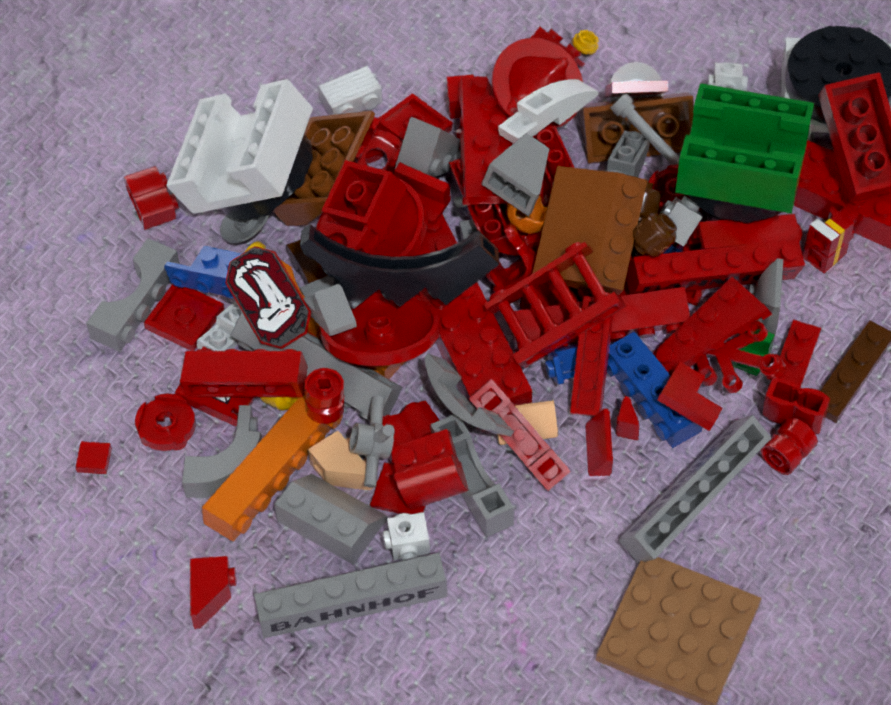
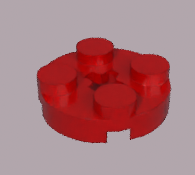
(168, 437)

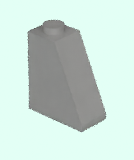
(518, 173)

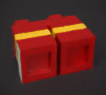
(830, 240)

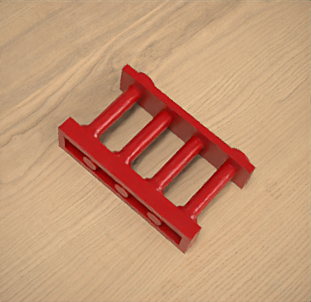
(579, 318)

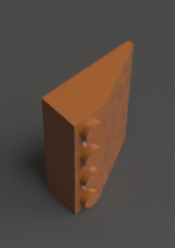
(333, 141)
(597, 210)

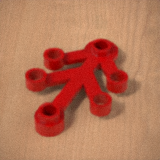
(731, 352)

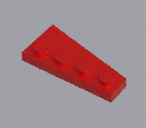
(719, 318)

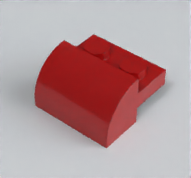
(428, 469)

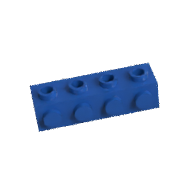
(643, 380)

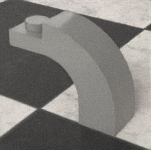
(206, 474)

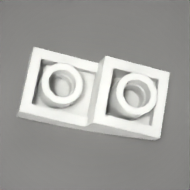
(219, 336)

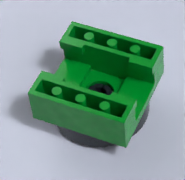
(744, 153)

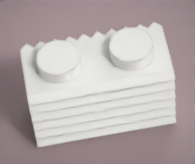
(351, 92)

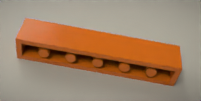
(264, 472)

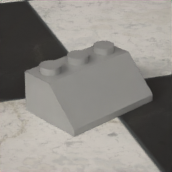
(329, 517)

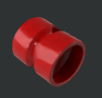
(324, 395)
(789, 446)

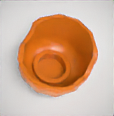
(527, 224)

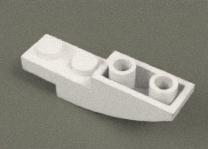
(548, 104)

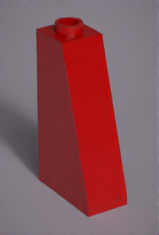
(735, 233)

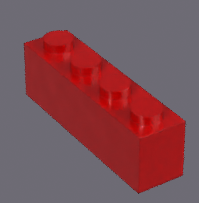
(244, 373)

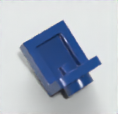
(562, 363)

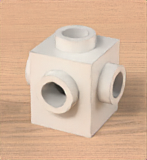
(728, 76)
(407, 536)

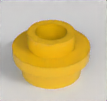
(585, 42)

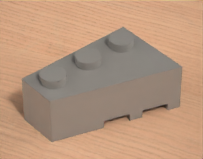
(428, 148)

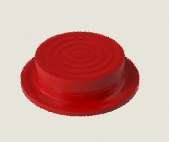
(528, 67)

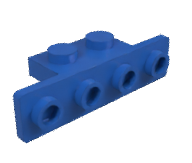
(206, 273)

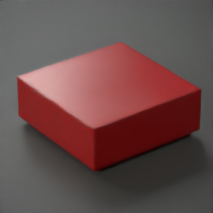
(93, 457)

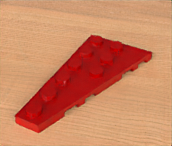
(480, 138)

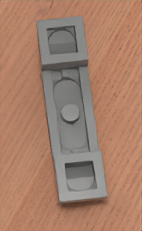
(444, 379)

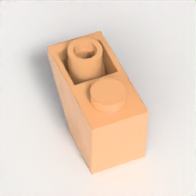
(336, 463)

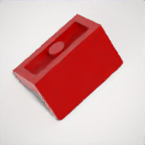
(431, 190)

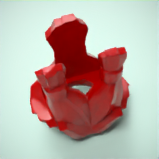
(382, 141)
(507, 277)

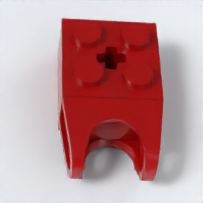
(361, 206)

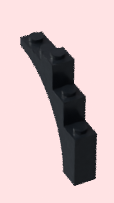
(442, 272)

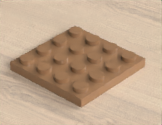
(679, 630)

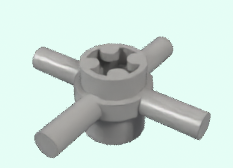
(372, 441)

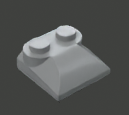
(768, 291)

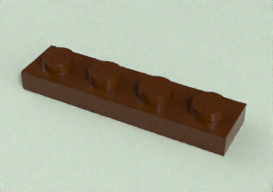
(855, 368)

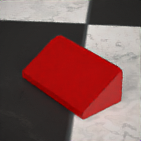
(599, 444)

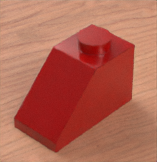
(209, 587)

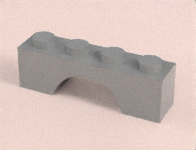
(116, 321)
(485, 498)

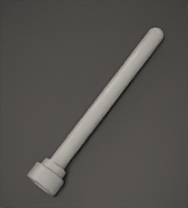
(626, 109)

